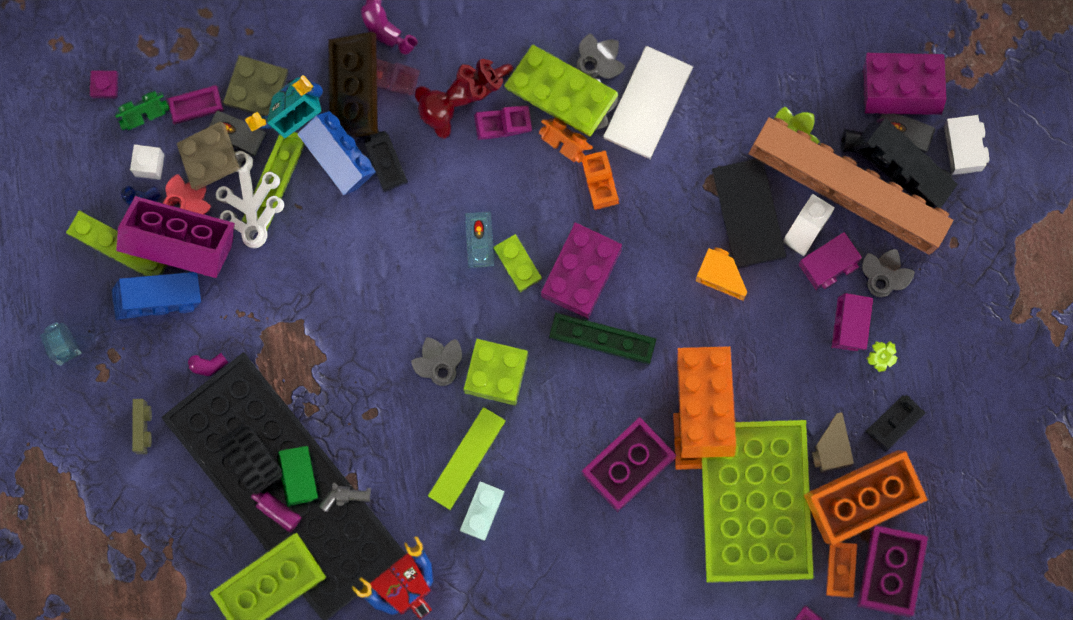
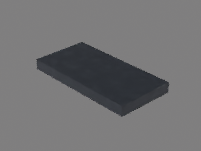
(748, 213)

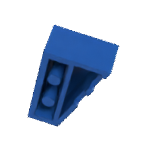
(156, 295)

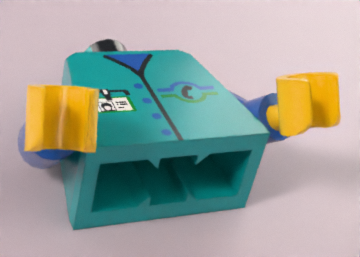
(290, 107)

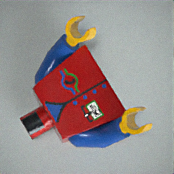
(402, 585)

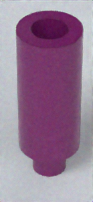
(277, 510)

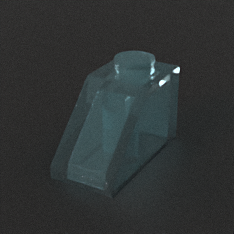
(60, 343)

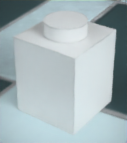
(147, 162)

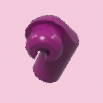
(206, 367)

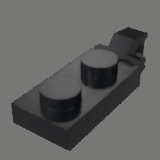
(385, 161)

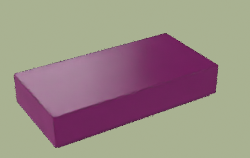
(195, 104)

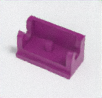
(852, 322)

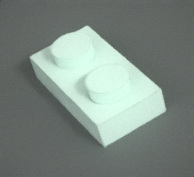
(482, 511)

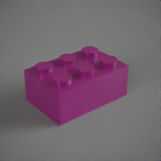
(904, 83)
(581, 270)
(628, 464)
(892, 571)

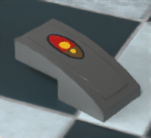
(915, 131)
(240, 133)

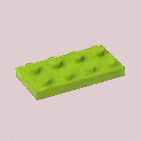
(561, 90)
(269, 582)

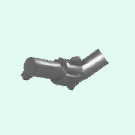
(343, 494)

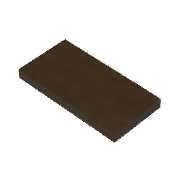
(354, 83)

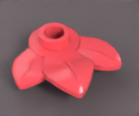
(183, 194)

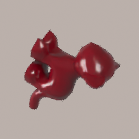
(470, 85)

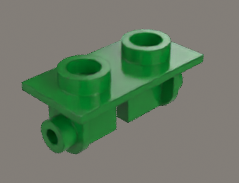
(132, 112)

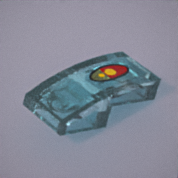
(479, 239)

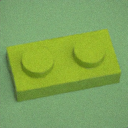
(517, 263)

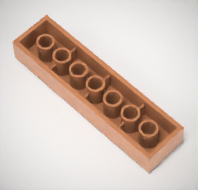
(851, 186)

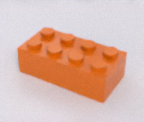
(706, 402)
(865, 497)

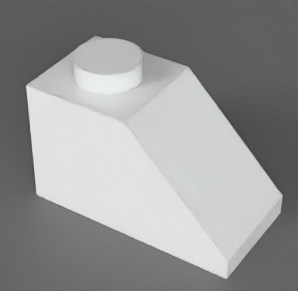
(808, 225)

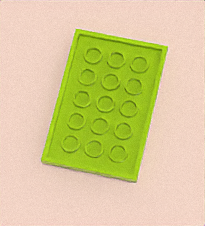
(757, 506)

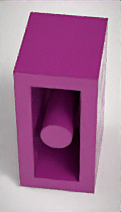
(830, 261)

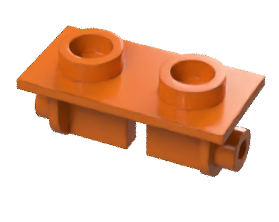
(574, 142)

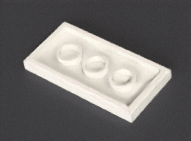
(648, 102)

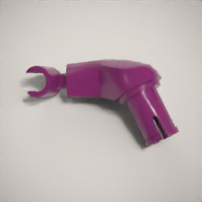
(377, 22)

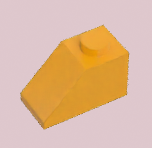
(721, 274)

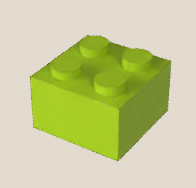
(496, 372)

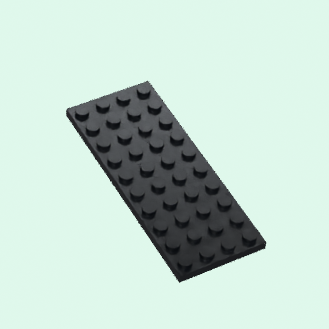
(344, 541)

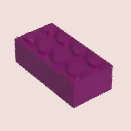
(175, 237)

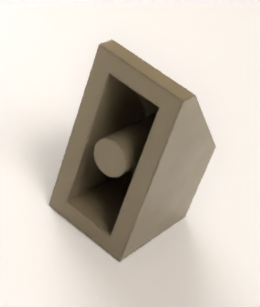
(833, 448)

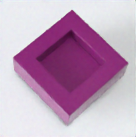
(103, 84)

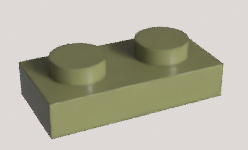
(141, 438)

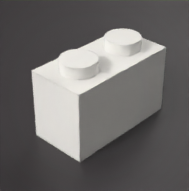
(966, 144)

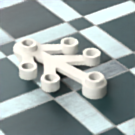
(251, 203)

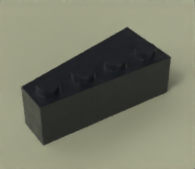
(904, 163)

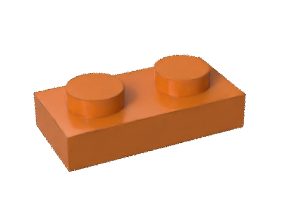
(841, 570)

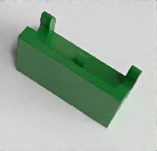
(297, 476)

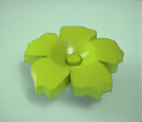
(883, 357)

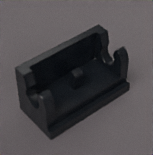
(895, 422)

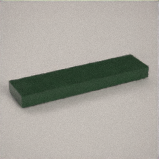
(602, 338)

